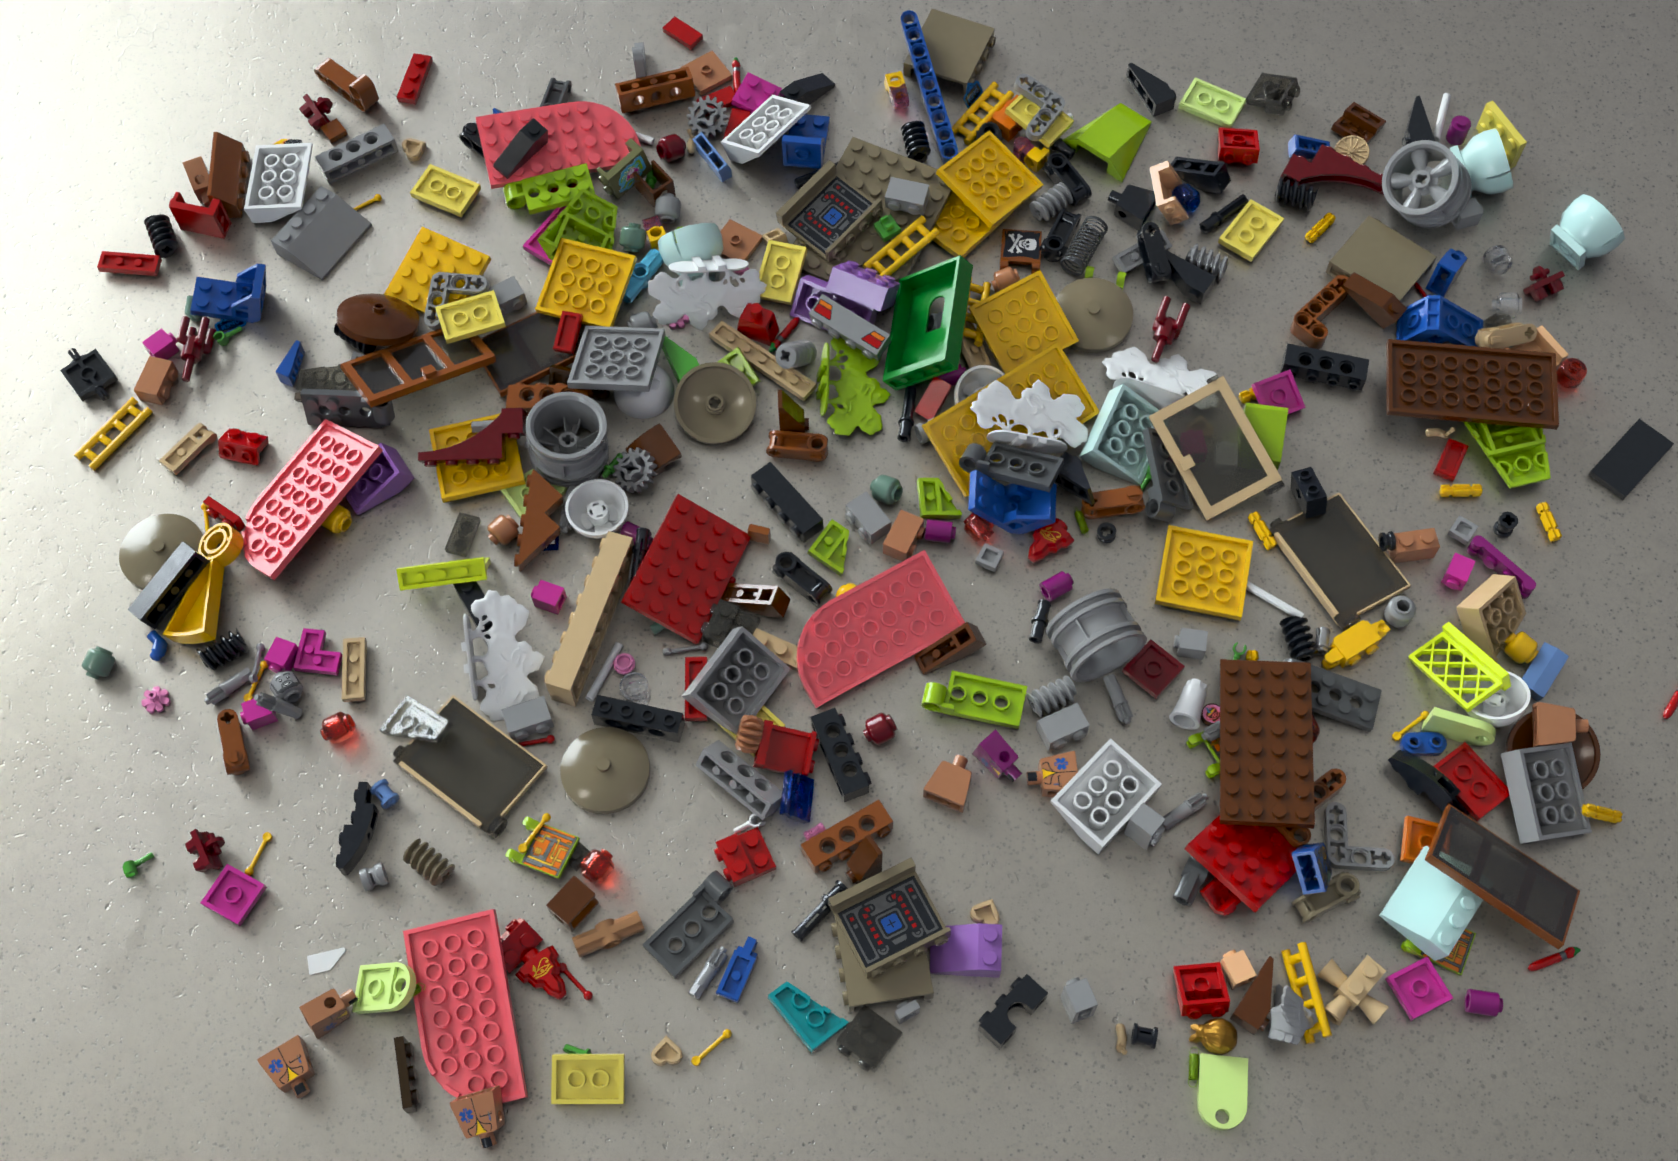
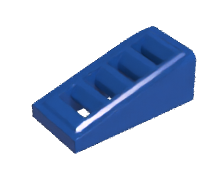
(1298, 142)
(290, 365)

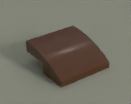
(1358, 122)
(659, 446)

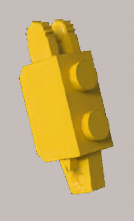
(1354, 643)

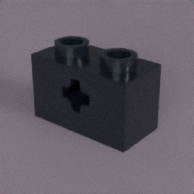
(1308, 492)

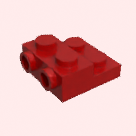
(1238, 145)
(744, 856)
(1201, 990)

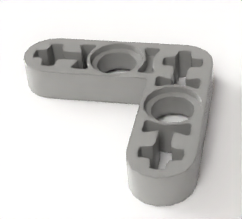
(639, 60)
(1045, 103)
(450, 287)
(1347, 852)

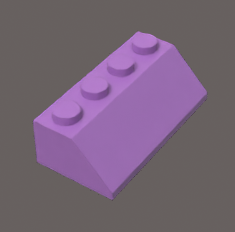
(809, 292)

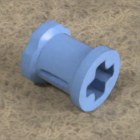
(384, 794)

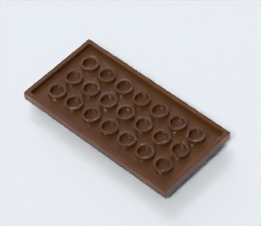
(1471, 384)
(1266, 744)

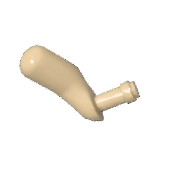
(690, 143)
(1439, 432)
(1122, 1038)

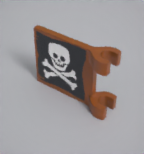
(1021, 248)

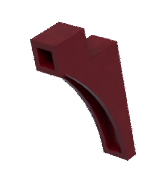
(1331, 167)
(485, 446)

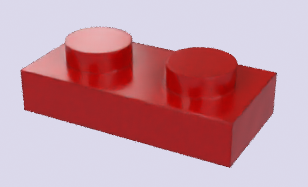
(216, 510)

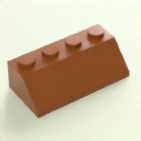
(228, 174)

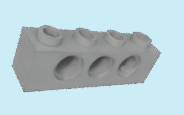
(356, 153)
(740, 779)

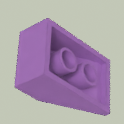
(381, 481)
(969, 951)

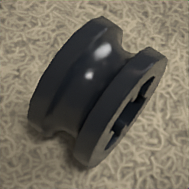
(1103, 527)
(1387, 541)

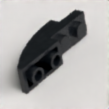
(1424, 777)
(356, 837)

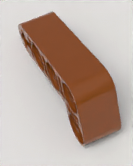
(358, 91)
(1311, 321)
(1321, 787)

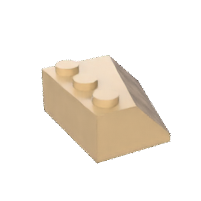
(1492, 613)

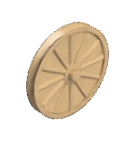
(1353, 147)

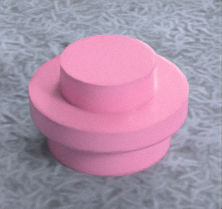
(624, 663)

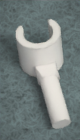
(751, 823)

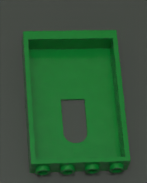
(920, 354)

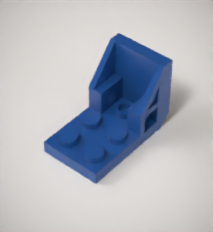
(806, 142)
(229, 299)
(1438, 321)
(1011, 506)

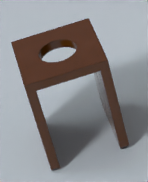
(662, 177)
(572, 903)

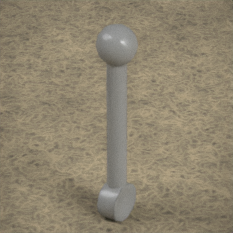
(668, 651)
(253, 677)

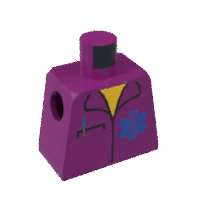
(992, 751)

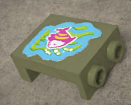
(620, 177)

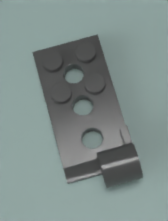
(336, 399)
(1162, 498)

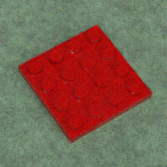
(1245, 859)

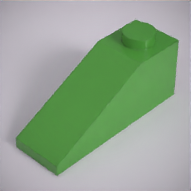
(678, 358)

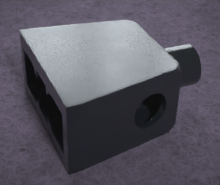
(1133, 205)

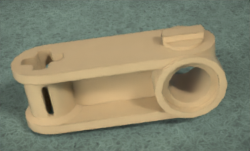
(1506, 335)

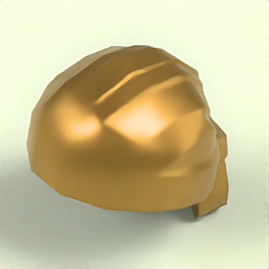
(1216, 1035)

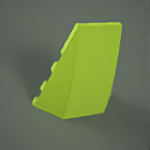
(1113, 138)
(584, 220)
(1514, 452)

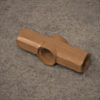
(608, 933)

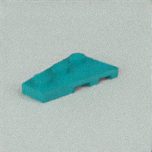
(806, 1017)

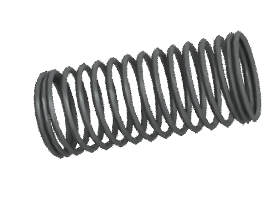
(1075, 259)

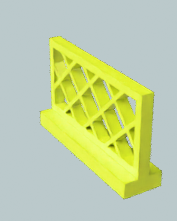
(443, 573)
(1476, 659)

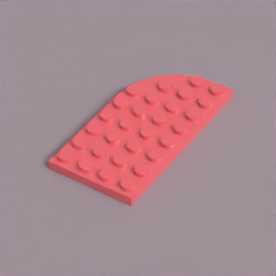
(576, 136)
(304, 496)
(874, 628)
(466, 1006)

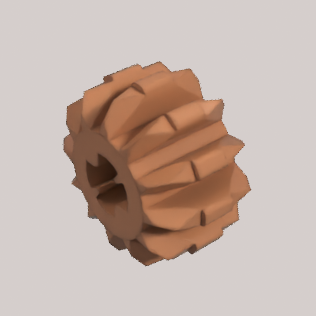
(749, 734)

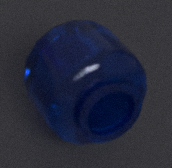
(1187, 196)

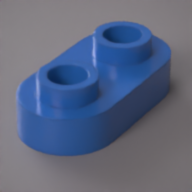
(1424, 743)

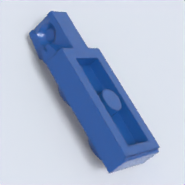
(738, 971)

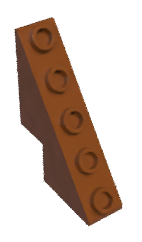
(537, 526)

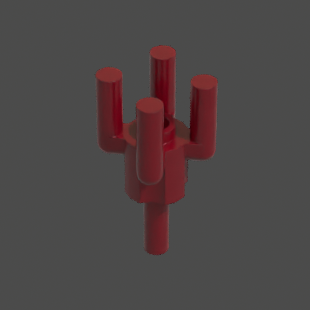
(1167, 328)
(194, 344)

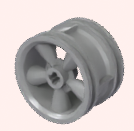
(1416, 157)
(573, 458)
(1096, 635)

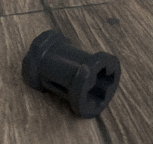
(1506, 523)
(1144, 1035)

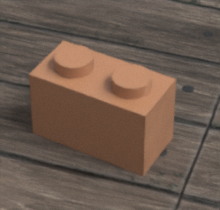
(156, 380)
(903, 536)
(1415, 545)

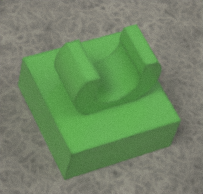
(887, 228)

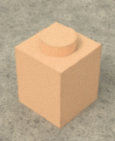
(1237, 968)

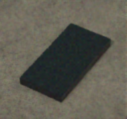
(1631, 459)

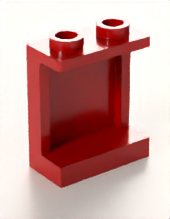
(199, 219)
(786, 749)

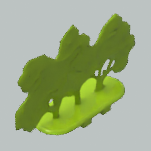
(854, 390)

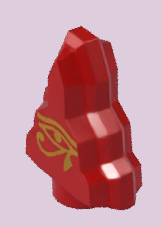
(1049, 540)
(543, 971)

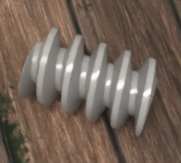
(1051, 202)
(1208, 261)
(795, 354)
(1051, 695)

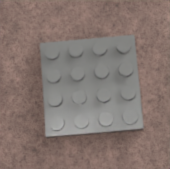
(616, 358)

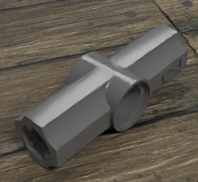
(1192, 877)

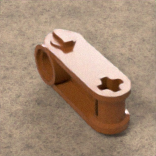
(797, 445)
(1114, 502)
(232, 741)

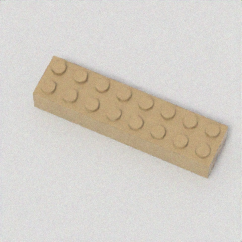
(590, 620)

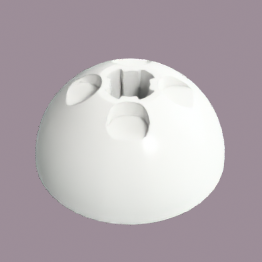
(974, 380)
(647, 404)
(597, 508)
(1503, 706)

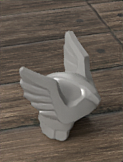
(1289, 1016)

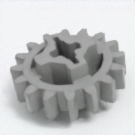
(713, 113)
(633, 471)

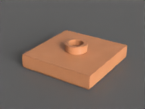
(708, 72)
(739, 241)

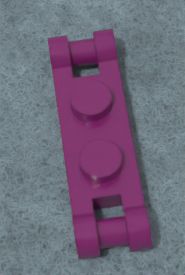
(1500, 564)

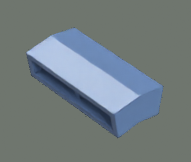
(713, 156)
(1544, 670)

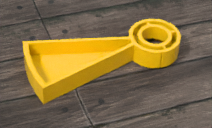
(198, 611)

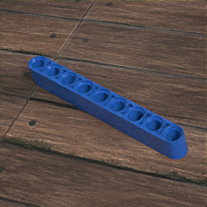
(928, 80)

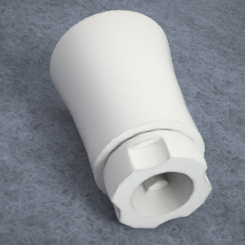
(1189, 705)

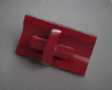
(318, 108)
(1540, 275)
(208, 848)

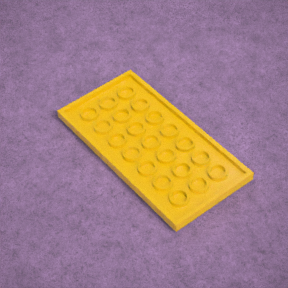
(958, 425)

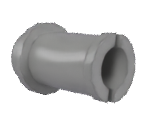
(1322, 640)

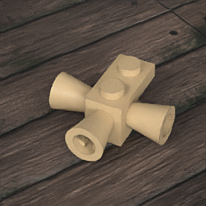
(1353, 990)

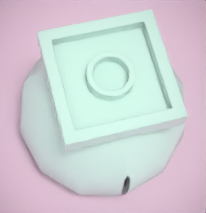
(1486, 163)
(1585, 231)
(692, 241)

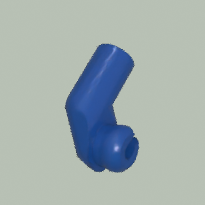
(159, 646)

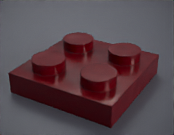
(1153, 669)

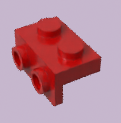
(241, 446)
(1219, 897)
(517, 942)

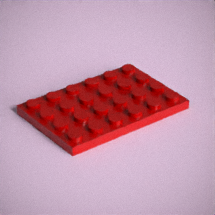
(686, 568)

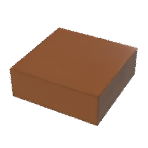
(333, 130)
(759, 534)

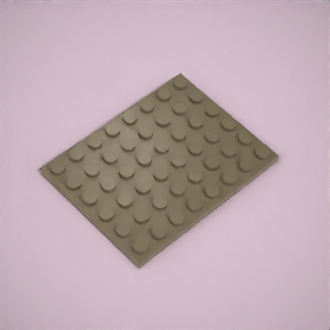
(870, 171)

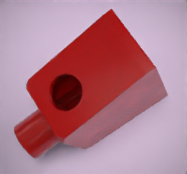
(758, 324)

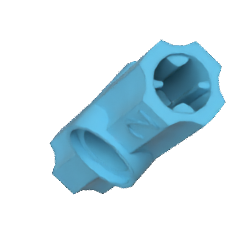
(642, 274)

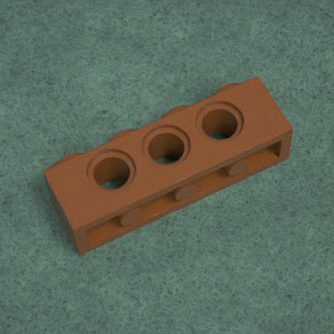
(655, 89)
(518, 394)
(872, 814)

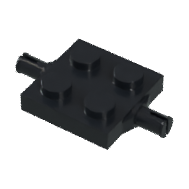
(89, 374)

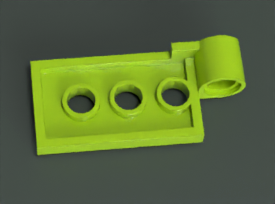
(519, 192)
(940, 699)

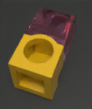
(897, 90)
(1030, 154)
(654, 231)

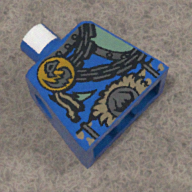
(1450, 264)
(1311, 863)

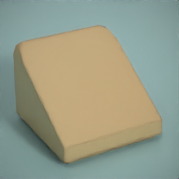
(775, 235)

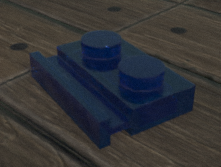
(797, 796)

